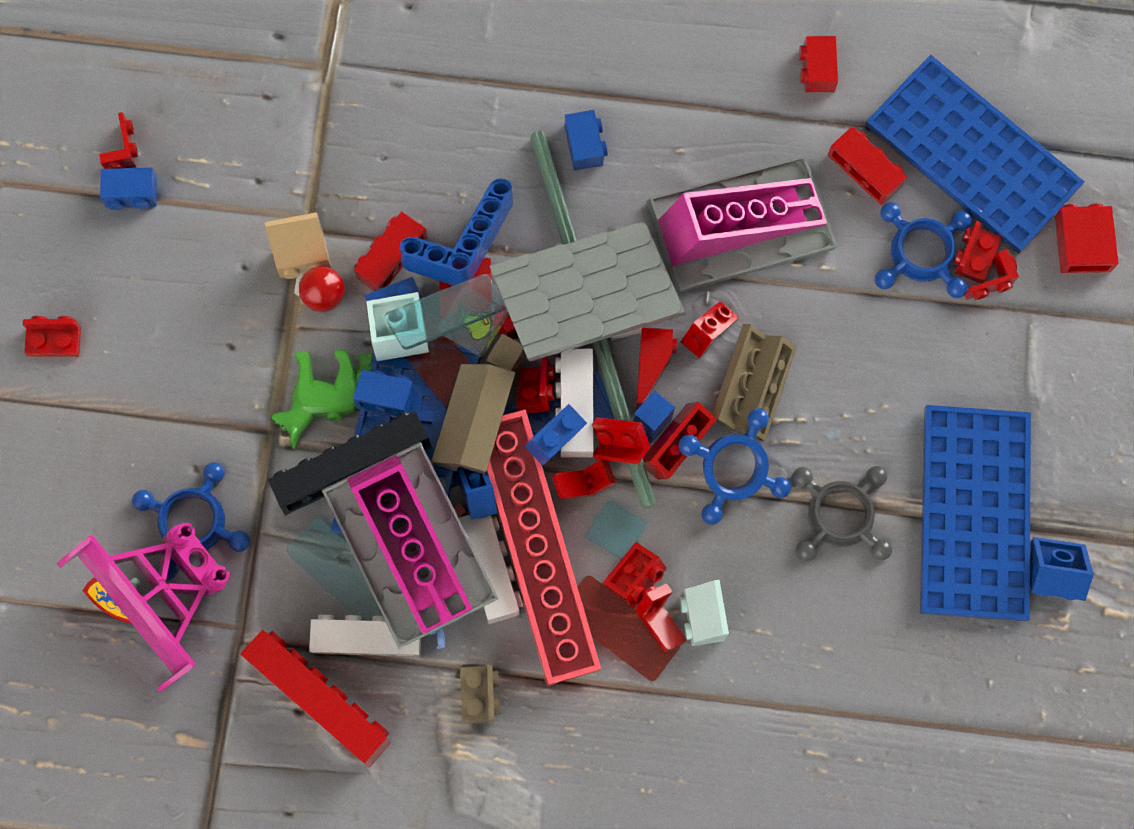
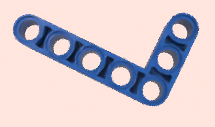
(463, 261)

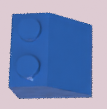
(1060, 569)

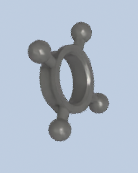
(807, 549)

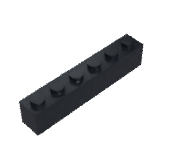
(305, 482)

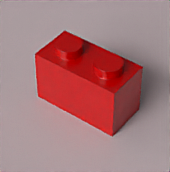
(820, 64)

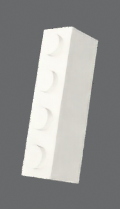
(577, 390)
(491, 553)
(356, 637)

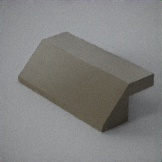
(753, 379)
(473, 417)

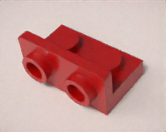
(978, 253)
(52, 337)
(536, 387)
(620, 440)
(635, 574)

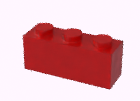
(867, 165)
(384, 258)
(665, 455)

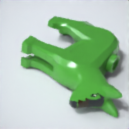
(321, 399)

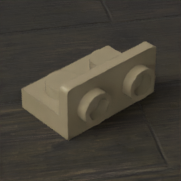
(478, 694)

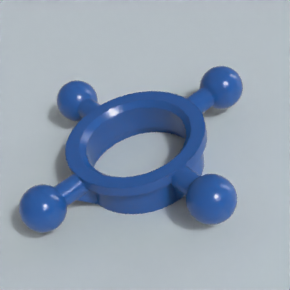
(886, 278)
(213, 473)
(779, 487)

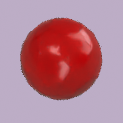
(321, 289)

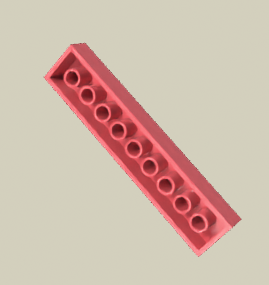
(539, 555)

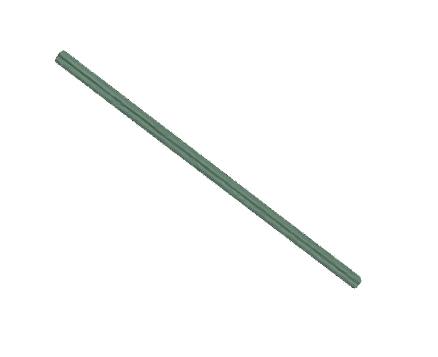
(601, 347)

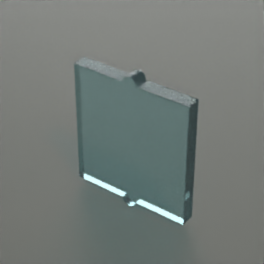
(615, 529)

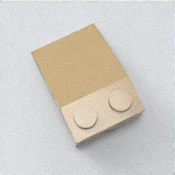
(297, 244)

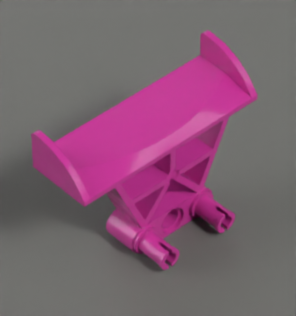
(179, 544)

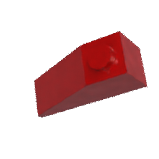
(654, 356)

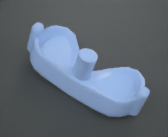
(440, 637)

